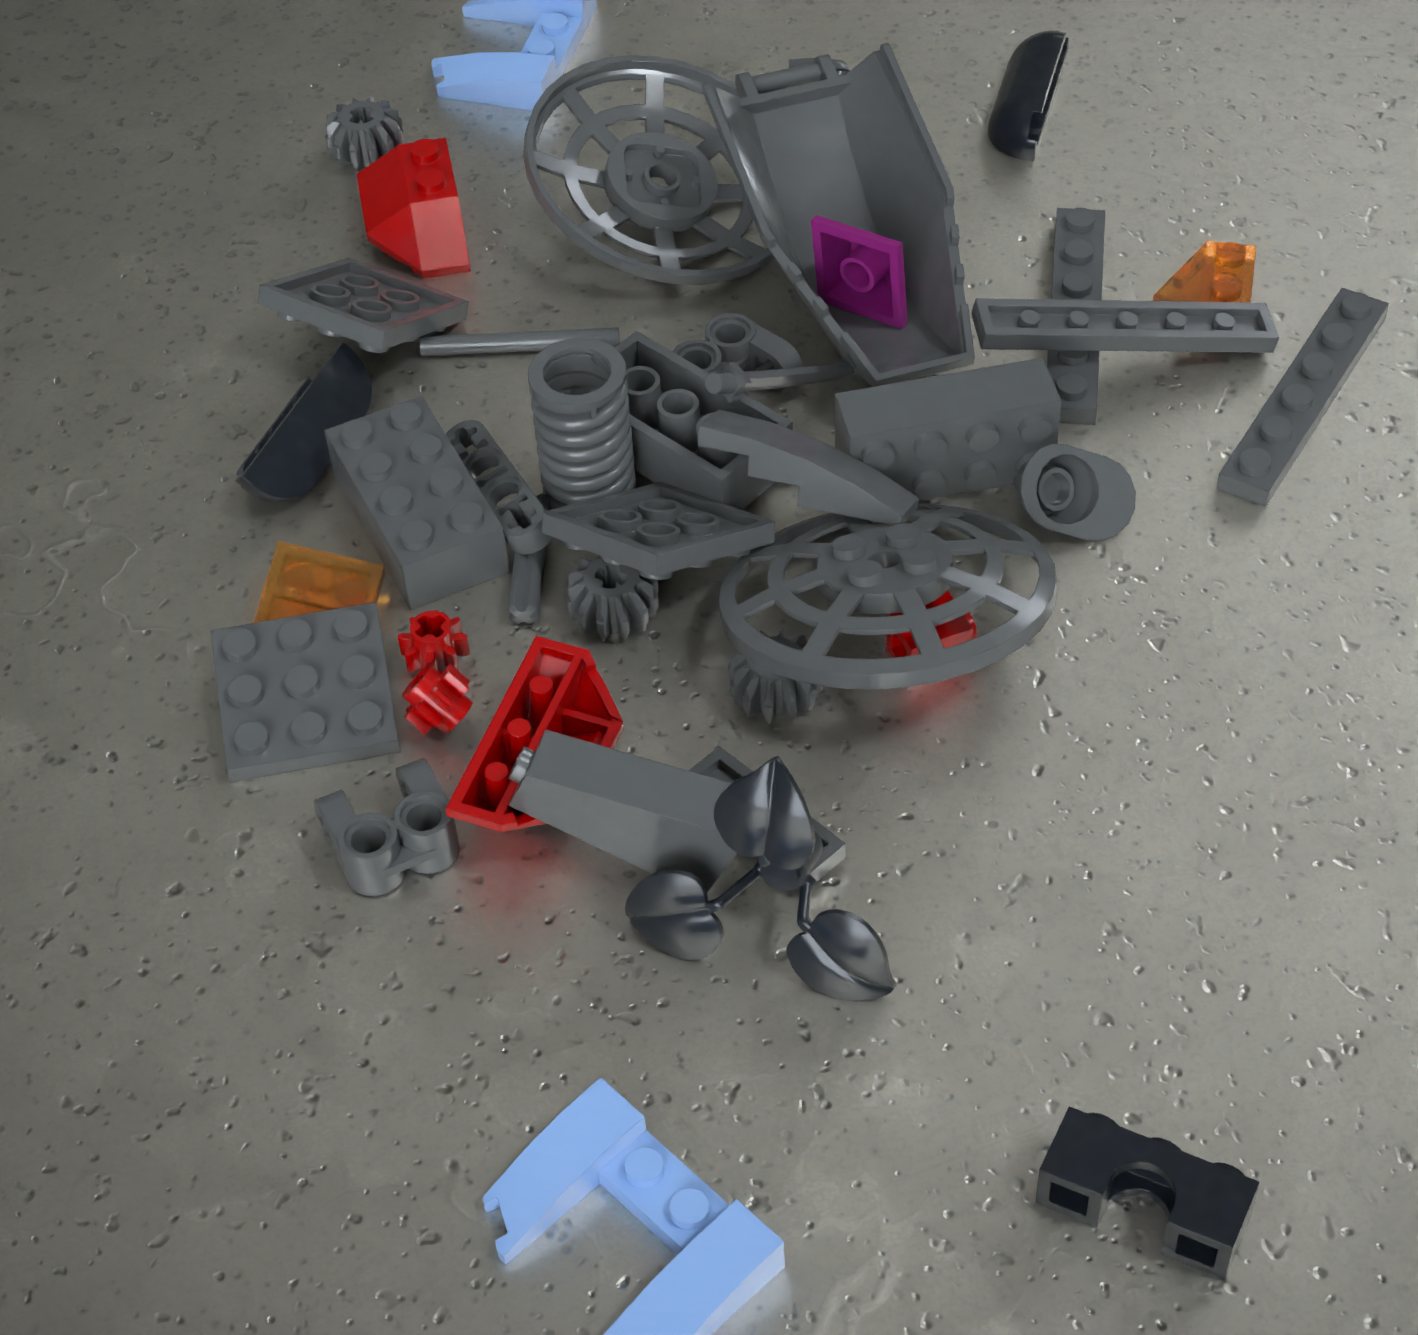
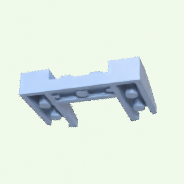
(522, 76)
(604, 1140)

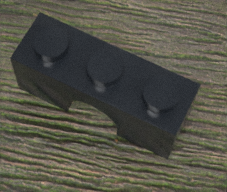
(1100, 1162)

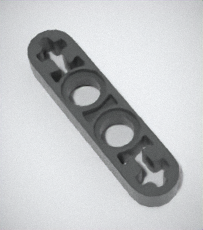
(499, 484)

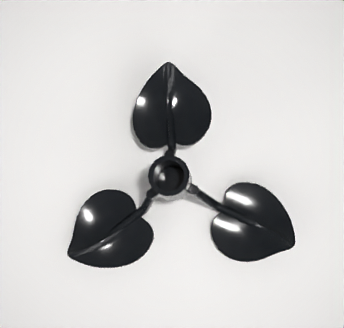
(768, 820)

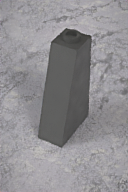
(624, 805)

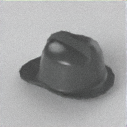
(1076, 492)

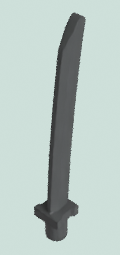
(735, 381)

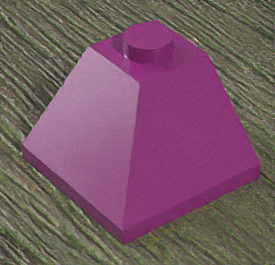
(860, 271)

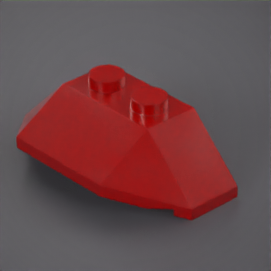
(415, 208)
(553, 692)

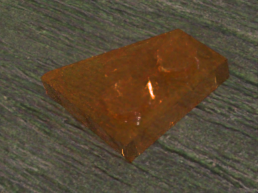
(1213, 275)
(316, 581)

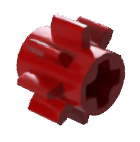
(433, 641)
(437, 699)

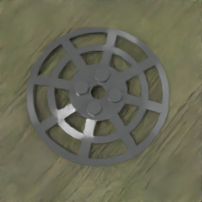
(633, 163)
(887, 574)

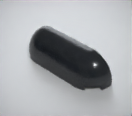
(1027, 94)
(295, 447)

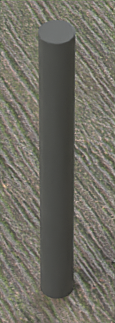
(510, 341)

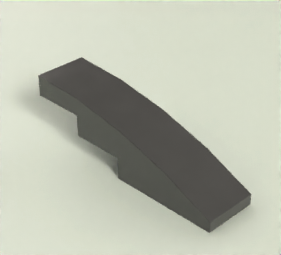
(824, 474)

